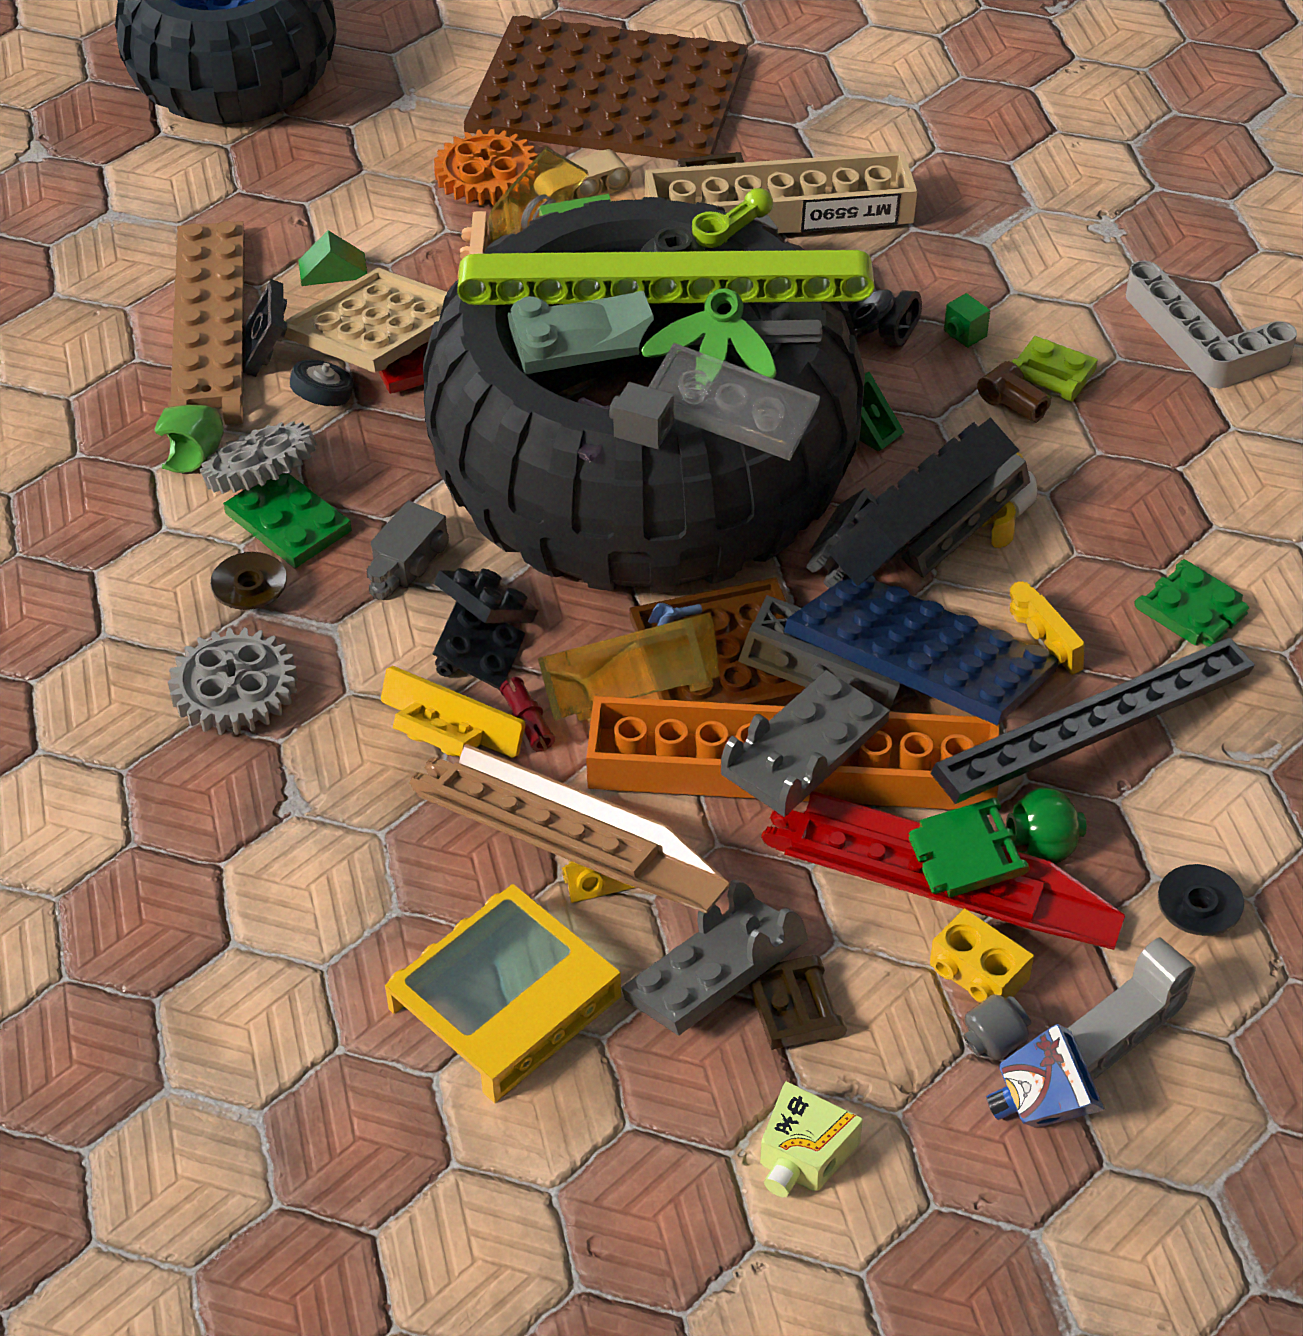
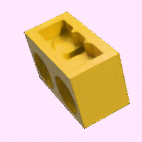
(982, 955)

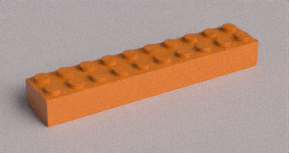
(681, 746)

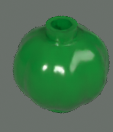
(1047, 824)

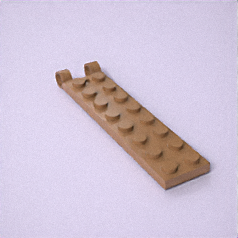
(209, 318)

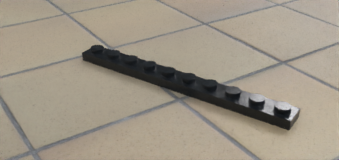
(1090, 720)

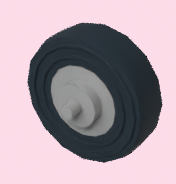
(321, 382)

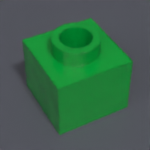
(966, 320)

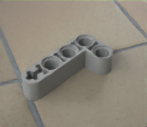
(1136, 1008)

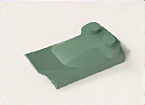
(578, 331)

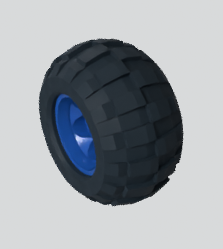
(225, 55)

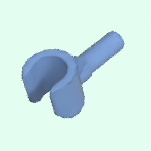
(666, 614)

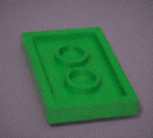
(288, 518)

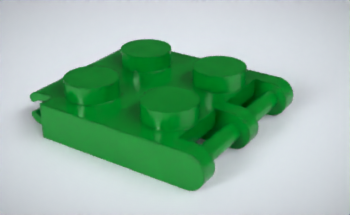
(1194, 604)
(964, 850)

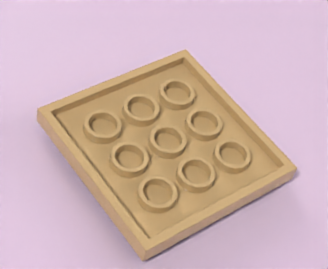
(370, 320)

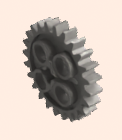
(258, 457)
(232, 681)

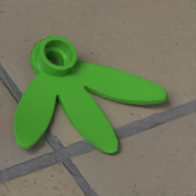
(717, 332)

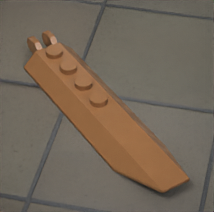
(572, 825)

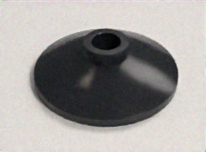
(869, 312)
(1202, 887)

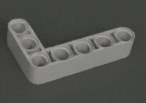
(1197, 341)

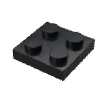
(264, 328)
(486, 596)

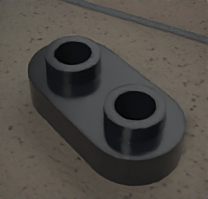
(901, 318)

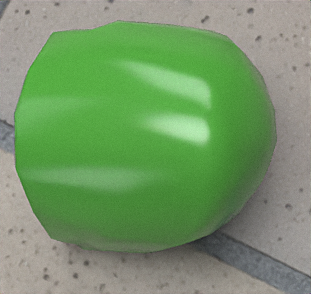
(193, 435)

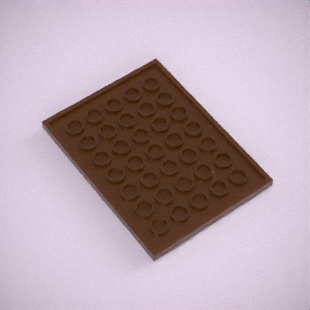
(608, 88)

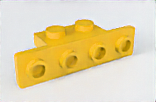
(447, 717)

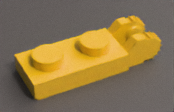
(1048, 625)

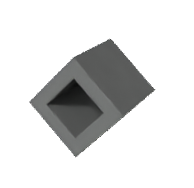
(642, 415)

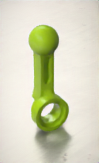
(755, 205)

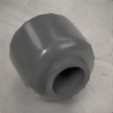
(996, 1027)

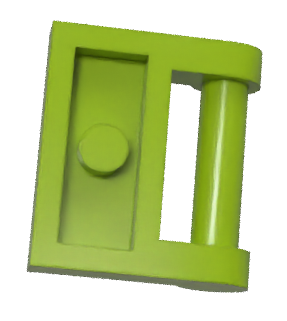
(1055, 367)

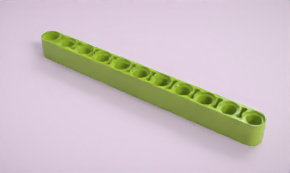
(666, 276)

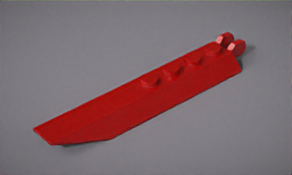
(879, 850)

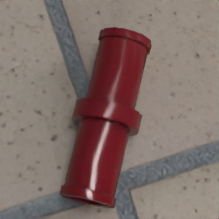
(528, 710)

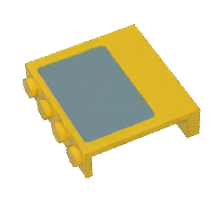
(506, 989)

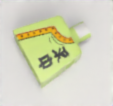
(806, 1140)

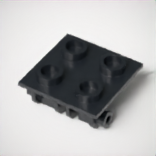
(477, 647)

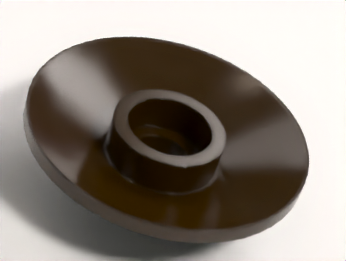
(248, 580)

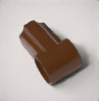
(1008, 386)

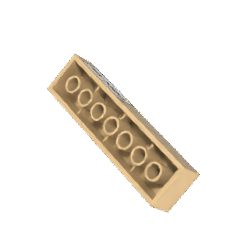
(804, 191)

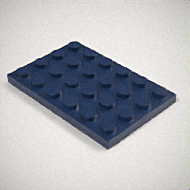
(924, 647)

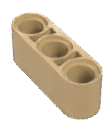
(606, 174)

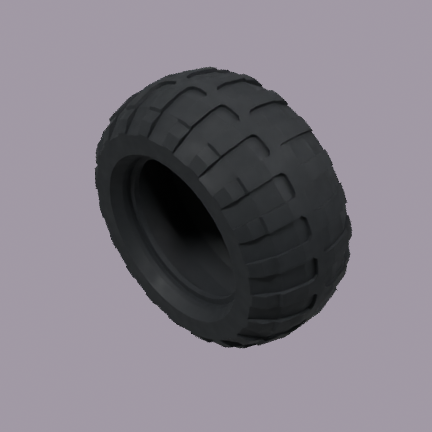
(635, 509)

